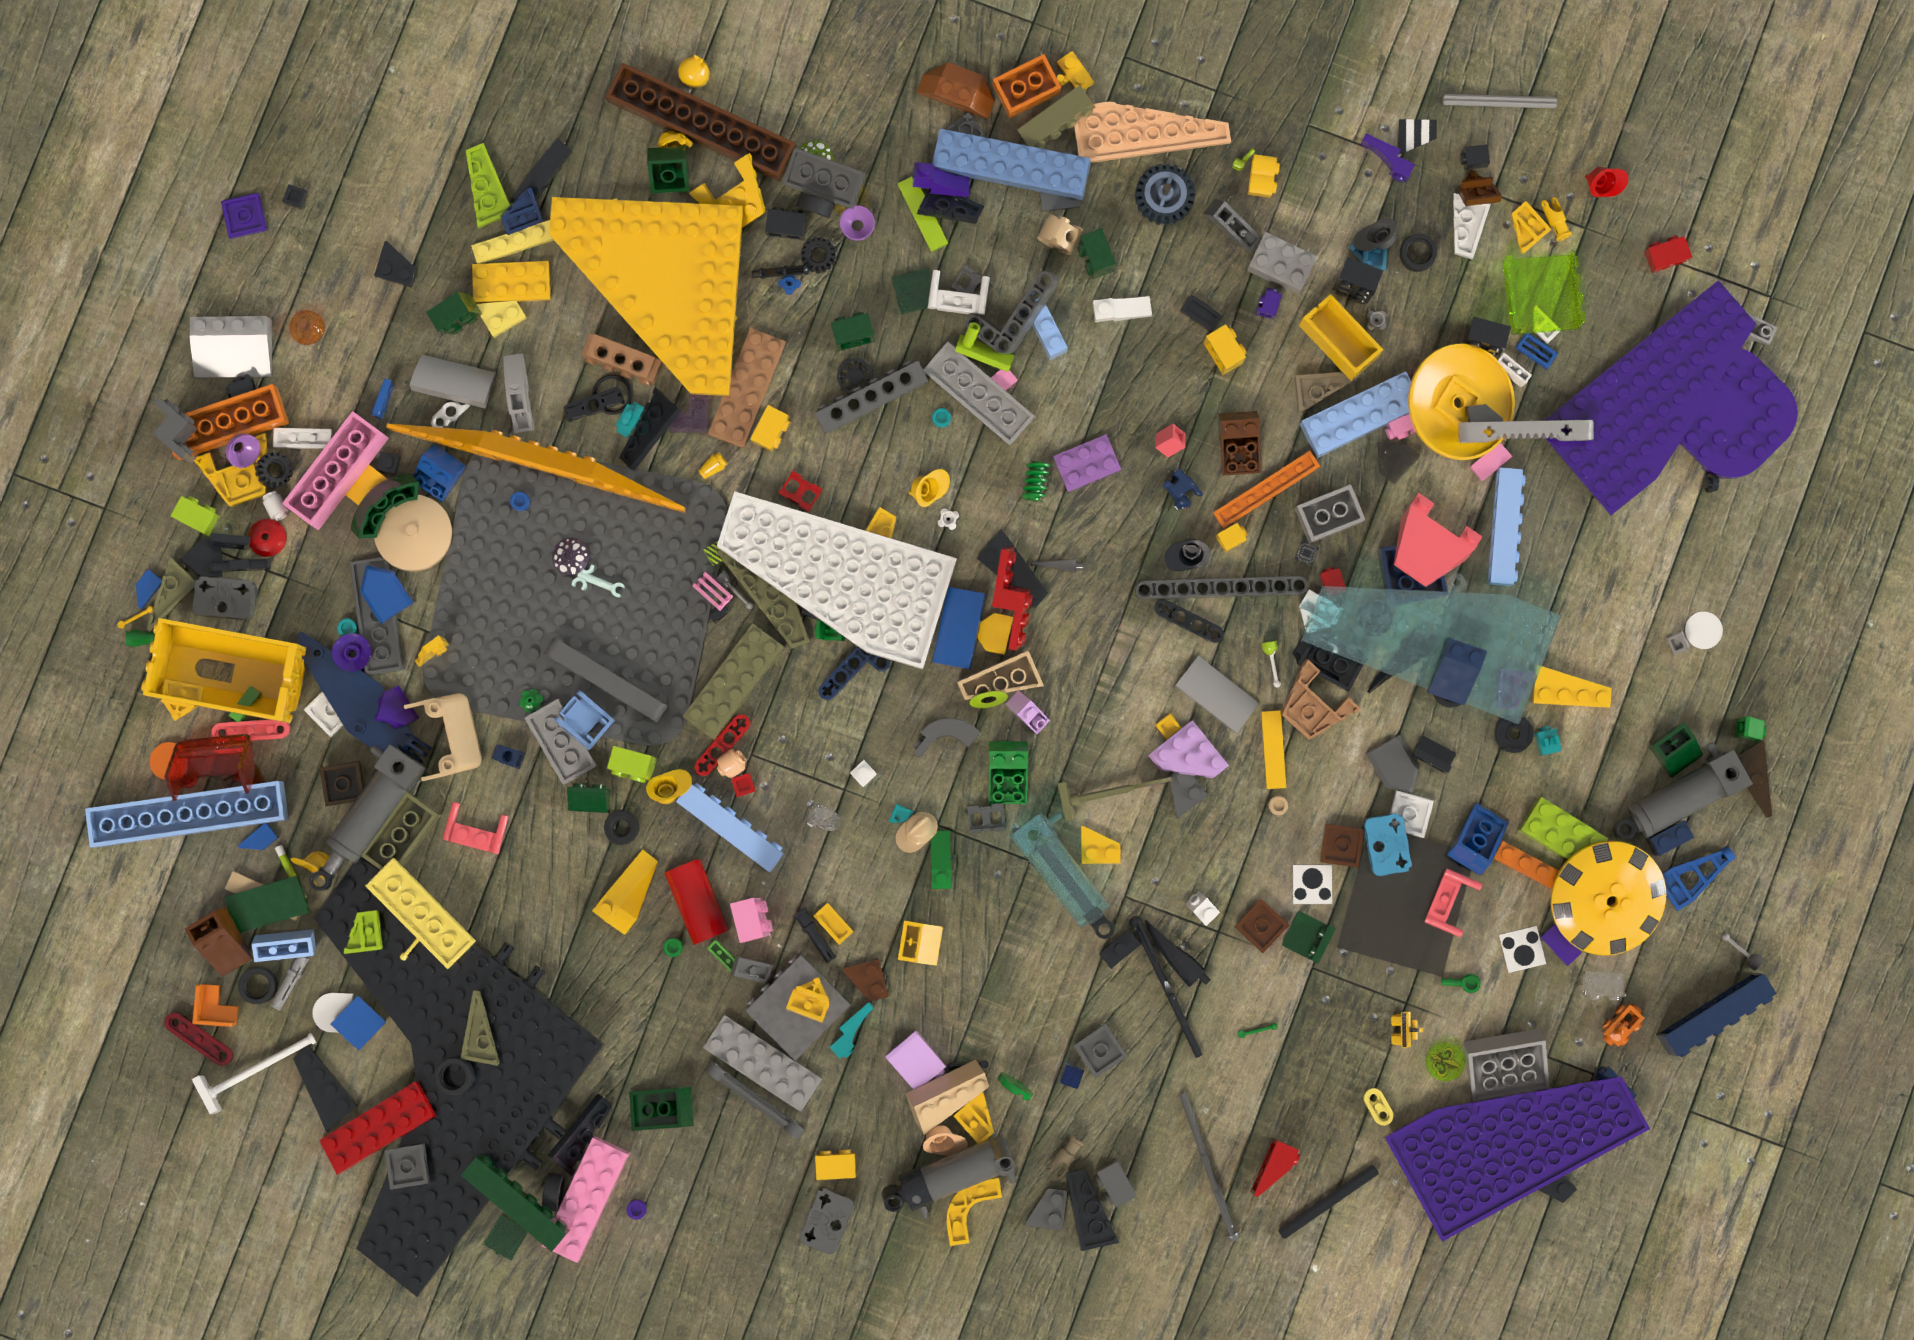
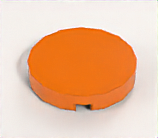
(160, 758)

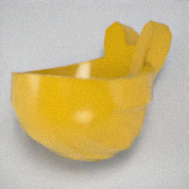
(673, 139)

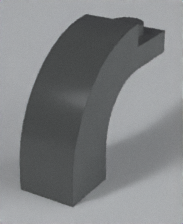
(946, 727)

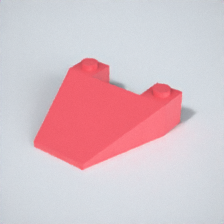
(1427, 548)

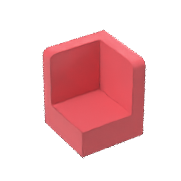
(1170, 440)

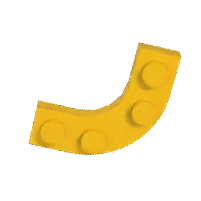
(961, 1205)

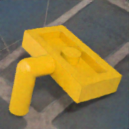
(1073, 72)

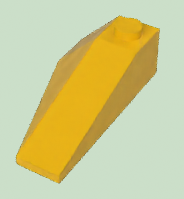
(625, 898)

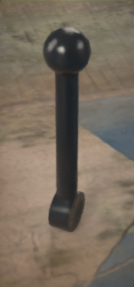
(952, 1066)

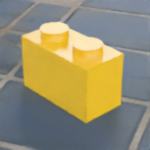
(770, 428)
(835, 1165)

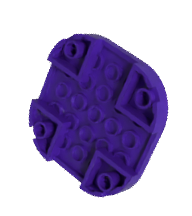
(1742, 420)

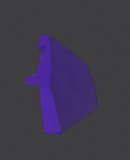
(392, 708)

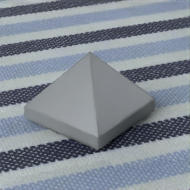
(1678, 643)

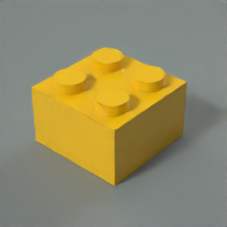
(1225, 349)

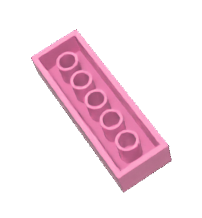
(335, 470)
(751, 919)
(589, 1195)

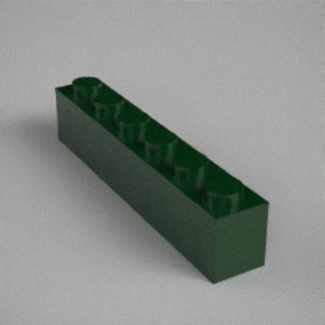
(515, 1202)

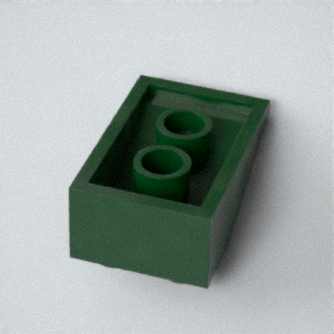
(661, 1108)

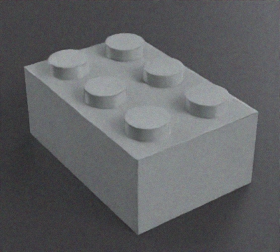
(1282, 263)
(1330, 514)

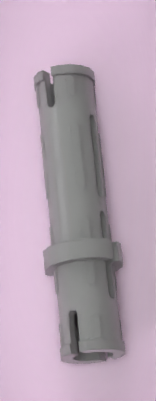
(290, 980)

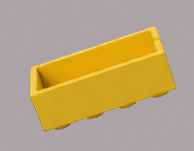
(1340, 337)

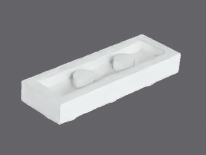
(301, 438)

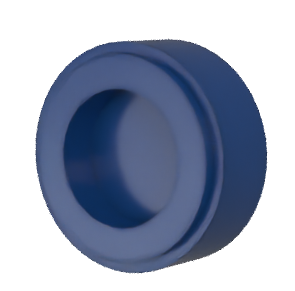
(520, 501)

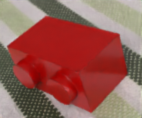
(1668, 254)

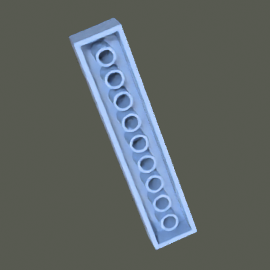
(187, 815)

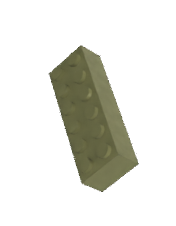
(733, 682)

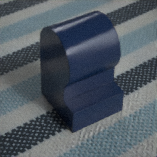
(508, 756)

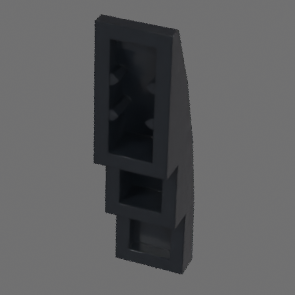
(545, 169)

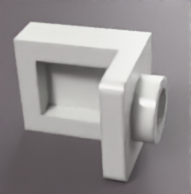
(1202, 908)

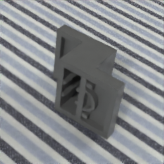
(175, 429)

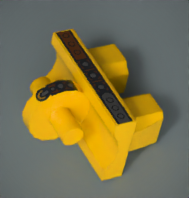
(1404, 1037)

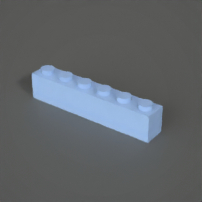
(1505, 527)
(731, 828)

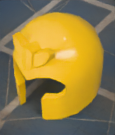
(693, 72)

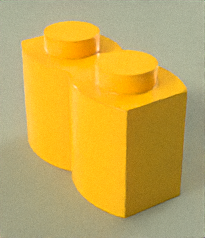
(1262, 176)

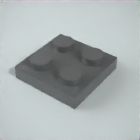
(1100, 1050)
(407, 1166)

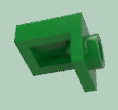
(826, 633)

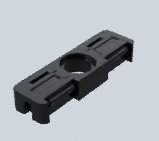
(606, 400)
(239, 565)

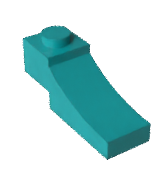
(844, 1044)

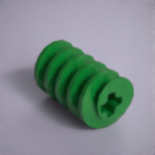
(1035, 481)

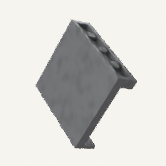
(789, 1029)

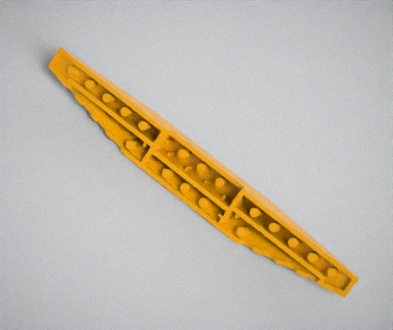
(532, 455)

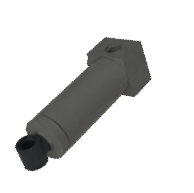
(1686, 795)

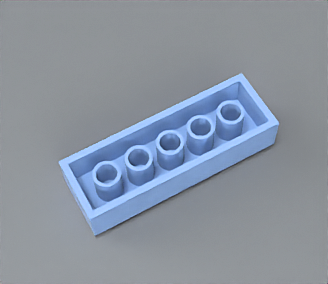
(1357, 415)

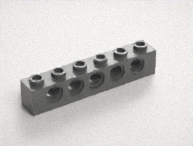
(917, 378)

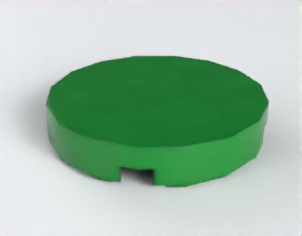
(1015, 1086)

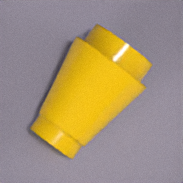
(713, 465)

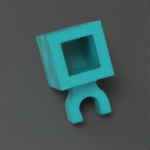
(1547, 741)

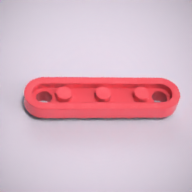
(255, 729)

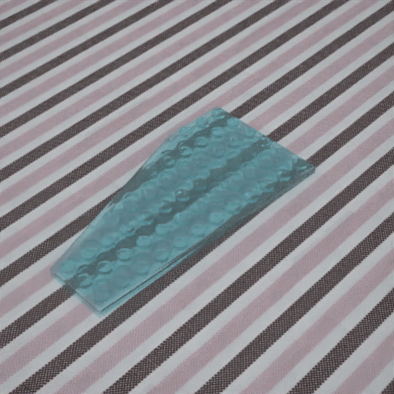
(1407, 630)

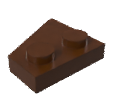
(868, 979)

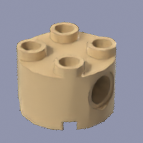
(1060, 234)

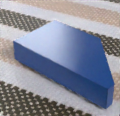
(260, 839)

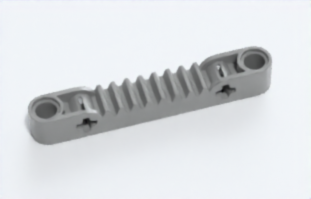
(1577, 430)

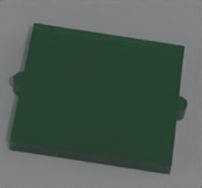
(505, 1237)

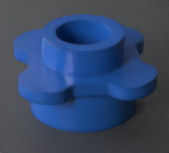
(789, 288)

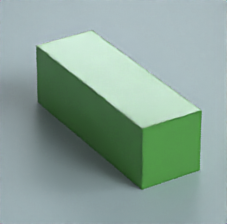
(246, 700)
(722, 954)

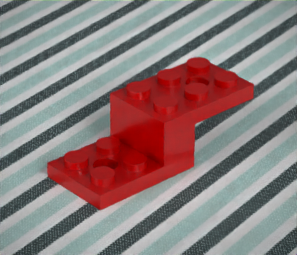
(1012, 598)

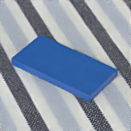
(959, 628)

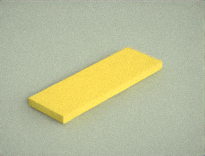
(420, 913)

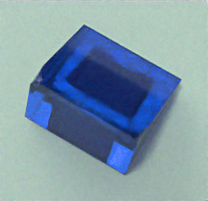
(1071, 1076)

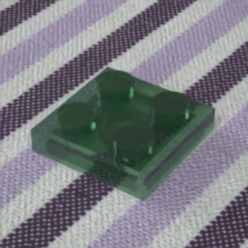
(912, 290)

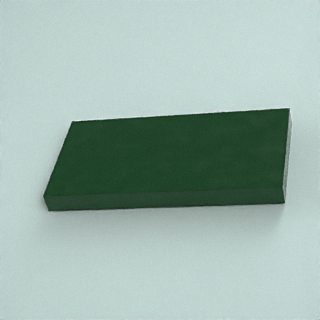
(267, 904)

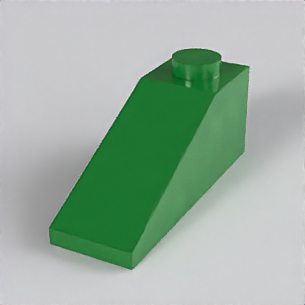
(941, 860)

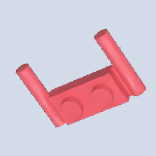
(473, 836)
(1444, 900)

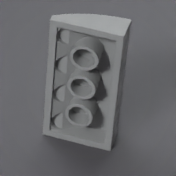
(452, 381)
(1217, 694)

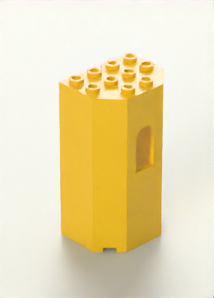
(259, 662)

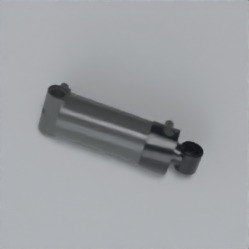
(950, 1175)

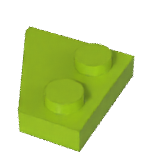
(365, 933)

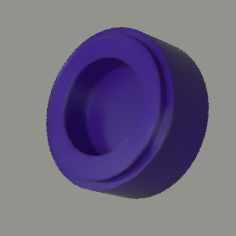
(636, 1209)

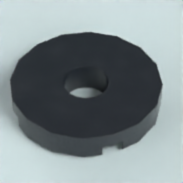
(1510, 745)

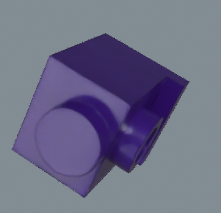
(1269, 303)

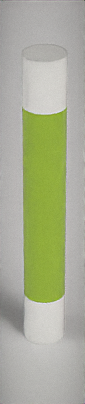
(285, 861)

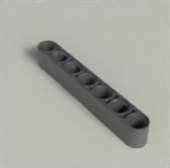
(605, 679)

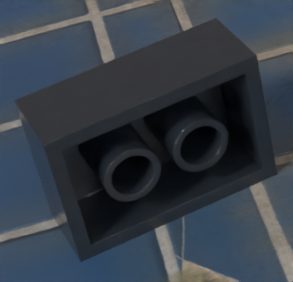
(1357, 280)

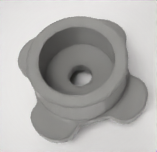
(1381, 320)

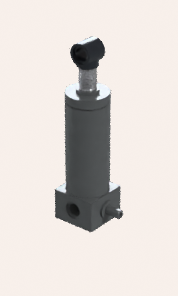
(369, 810)

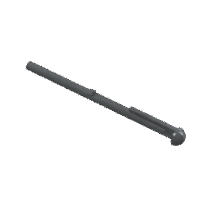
(1232, 1235)

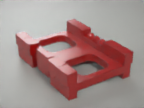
(797, 496)

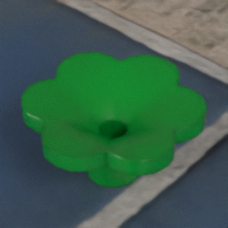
(536, 701)

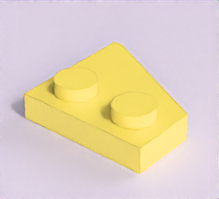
(501, 316)

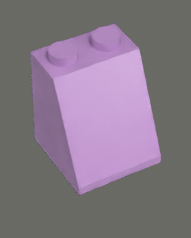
(916, 1061)

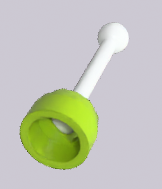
(1270, 649)

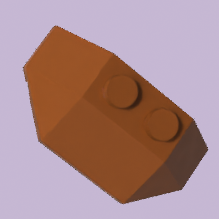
(958, 89)

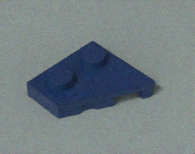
(521, 213)

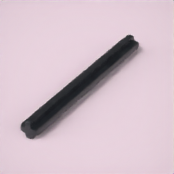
(1328, 1201)

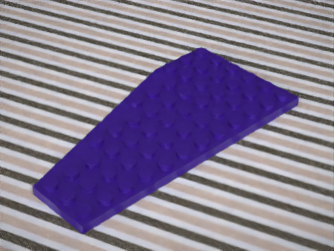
(1652, 398)
(1500, 1149)

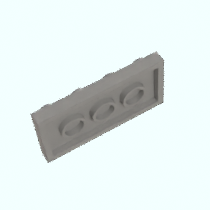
(562, 750)

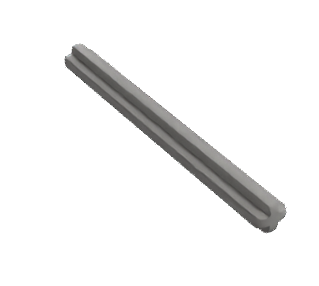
(1499, 101)

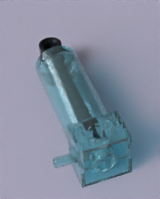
(1062, 873)

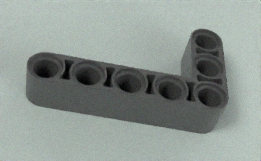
(1017, 317)

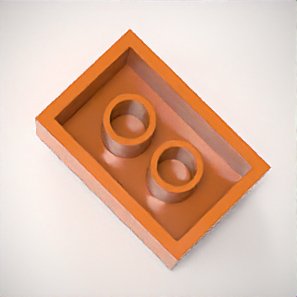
(1026, 86)

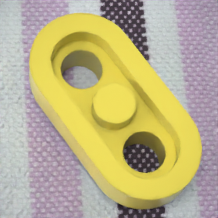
(1378, 1106)

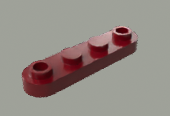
(198, 1039)

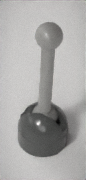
(725, 580)
(1754, 961)

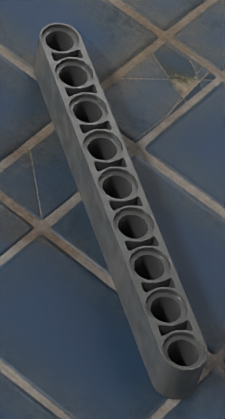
(1230, 584)

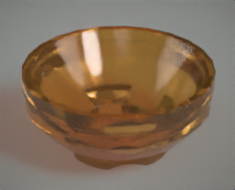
(311, 335)

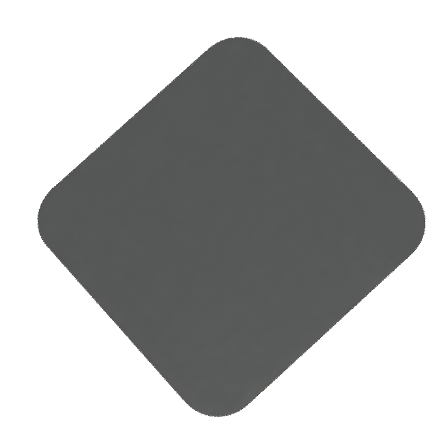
(508, 601)

